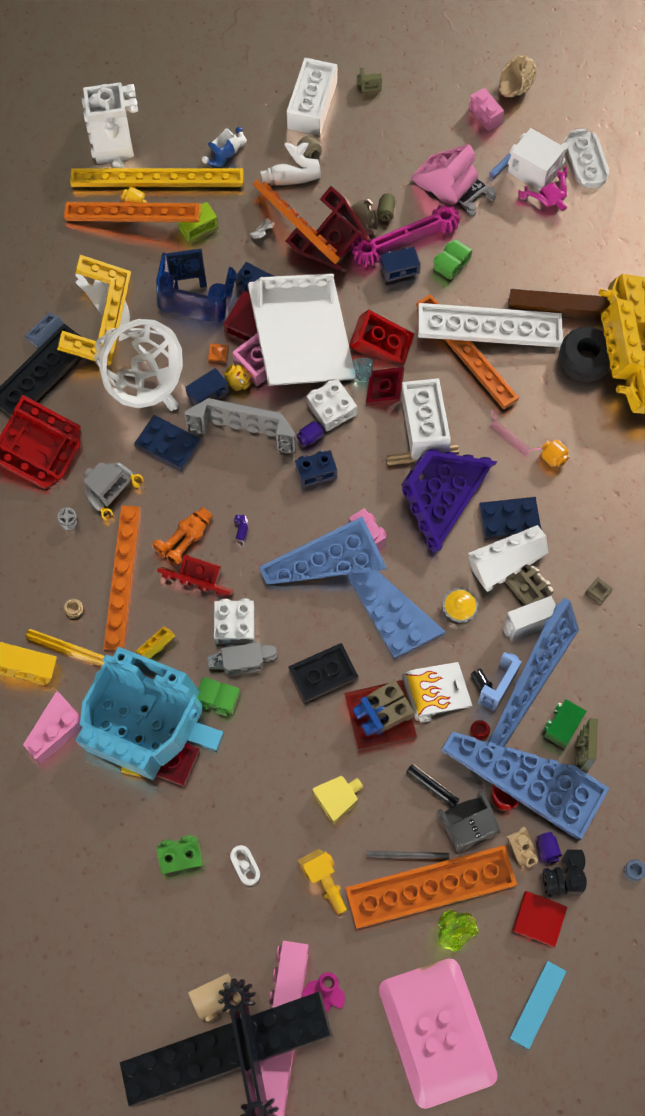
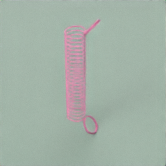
(510, 437)

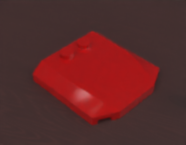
(38, 443)

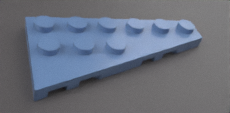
(333, 554)
(395, 616)

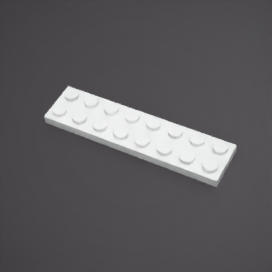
(490, 325)

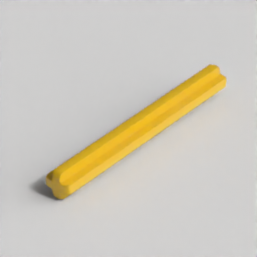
(65, 647)

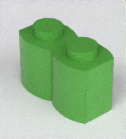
(452, 259)
(218, 696)

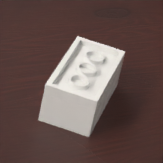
(312, 96)
(425, 417)

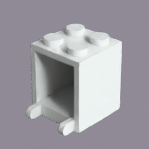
(536, 159)

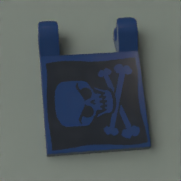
(187, 265)

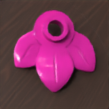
(331, 995)

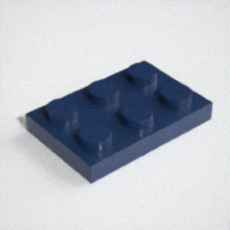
(167, 442)
(508, 517)

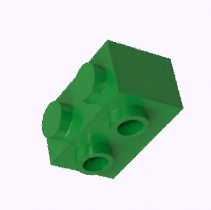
(564, 724)

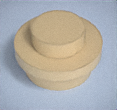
(73, 608)

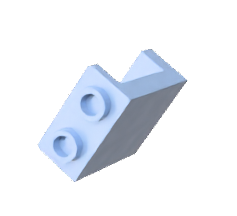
(490, 698)

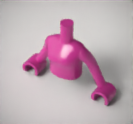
(550, 194)

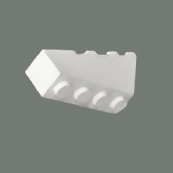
(507, 556)

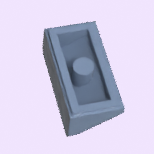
(44, 329)

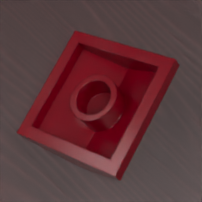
(385, 387)

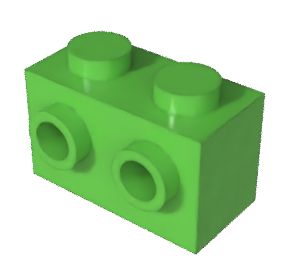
(179, 854)

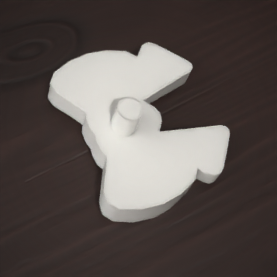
(260, 230)

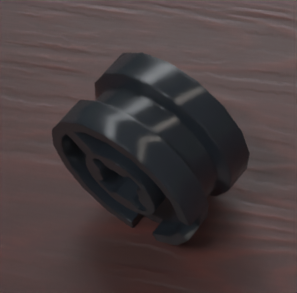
(553, 882)

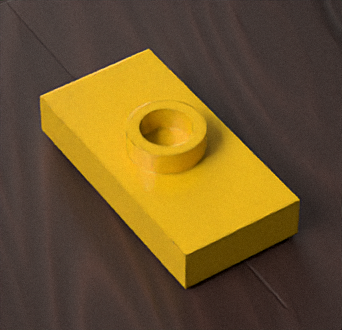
(155, 643)

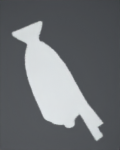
(98, 294)

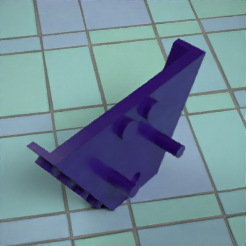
(443, 491)

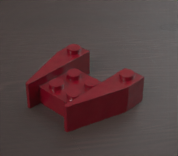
(340, 229)

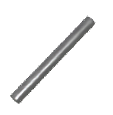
(395, 855)

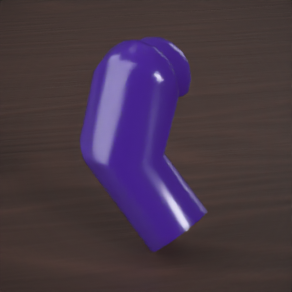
(243, 526)

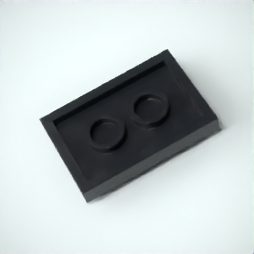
(323, 672)

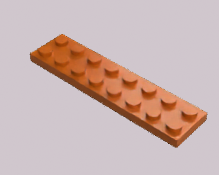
(430, 887)

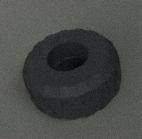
(578, 366)

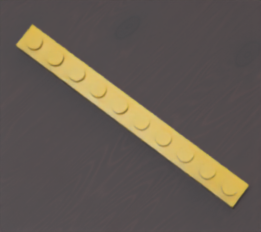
(157, 177)

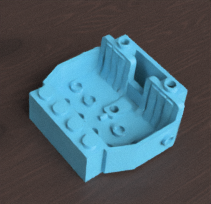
(118, 703)

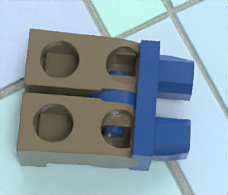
(384, 709)

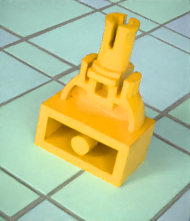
(318, 867)

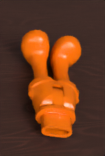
(191, 528)

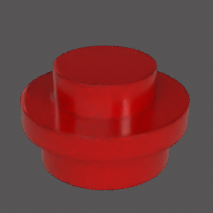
(480, 730)

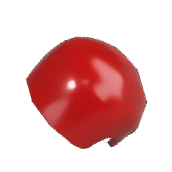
(502, 800)

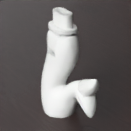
(289, 175)

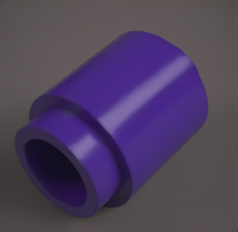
(310, 433)
(548, 848)

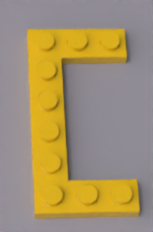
(118, 284)

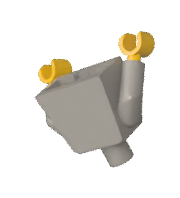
(106, 483)

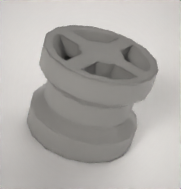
(64, 516)

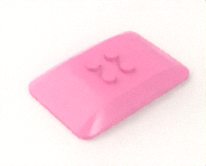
(437, 1033)

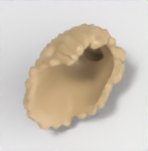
(517, 76)

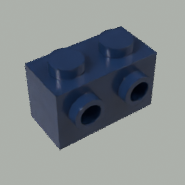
(400, 264)
(247, 274)
(210, 385)
(316, 468)

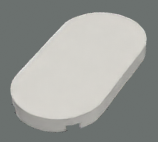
(587, 158)

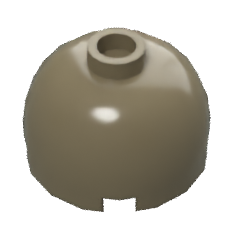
(366, 215)

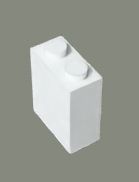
(528, 619)

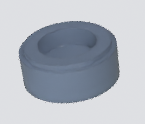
(634, 870)

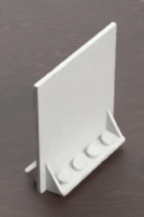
(301, 329)

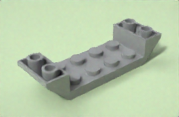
(242, 417)

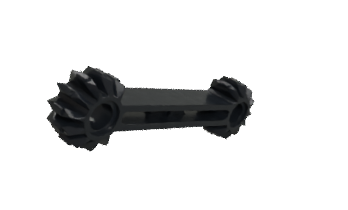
(246, 1049)

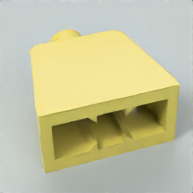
(337, 797)

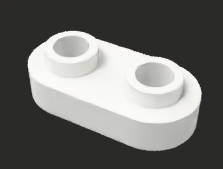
(245, 866)

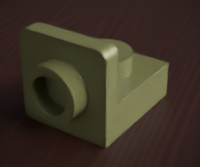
(369, 82)

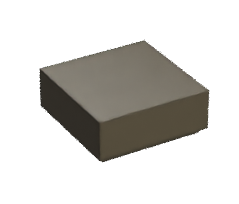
(599, 590)

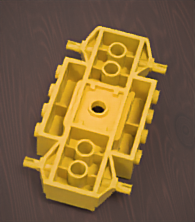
(625, 336)

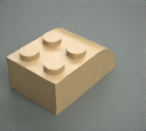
(206, 999)

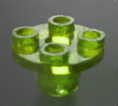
(456, 929)

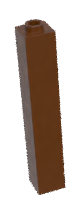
(570, 305)

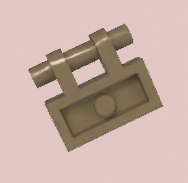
(524, 587)

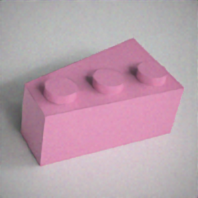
(53, 729)

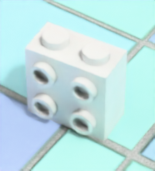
(331, 404)
(234, 621)

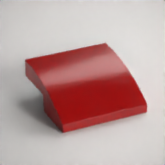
(539, 919)

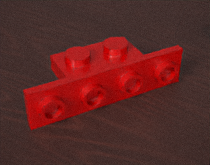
(199, 573)

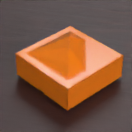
(218, 353)

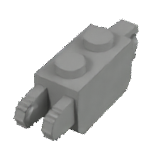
(242, 658)

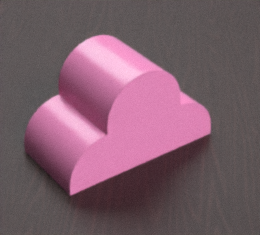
(448, 174)

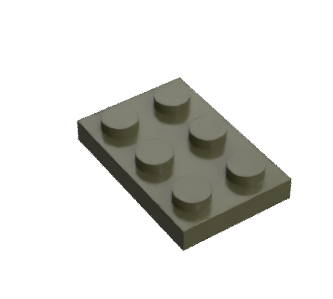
(588, 745)

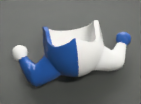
(225, 147)

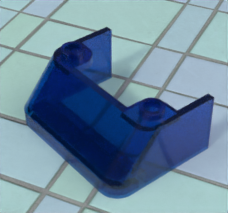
(194, 305)

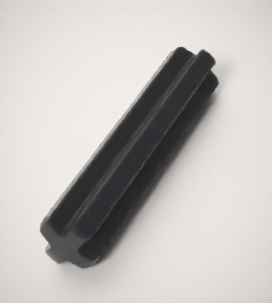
(432, 785)

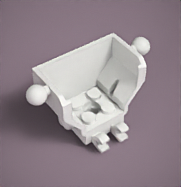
(108, 122)

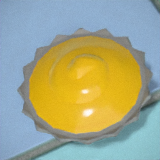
(460, 605)

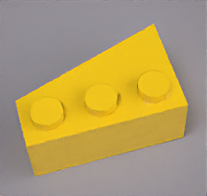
(26, 664)

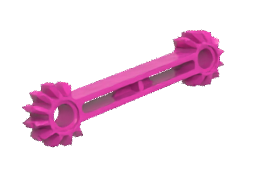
(406, 235)

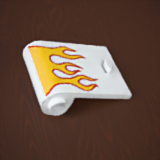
(436, 690)

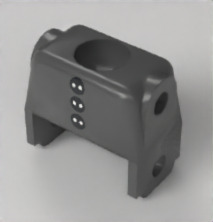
(469, 823)

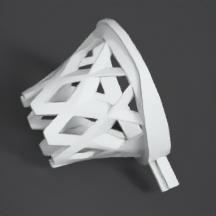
(167, 377)

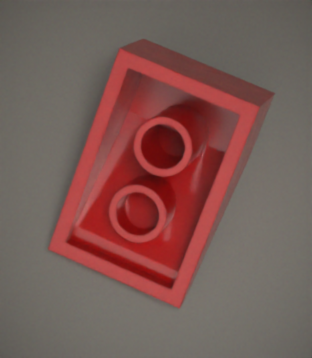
(381, 338)

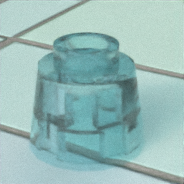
(363, 368)

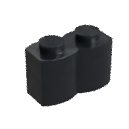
(572, 866)

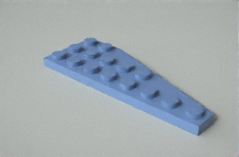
(549, 649)
(545, 786)

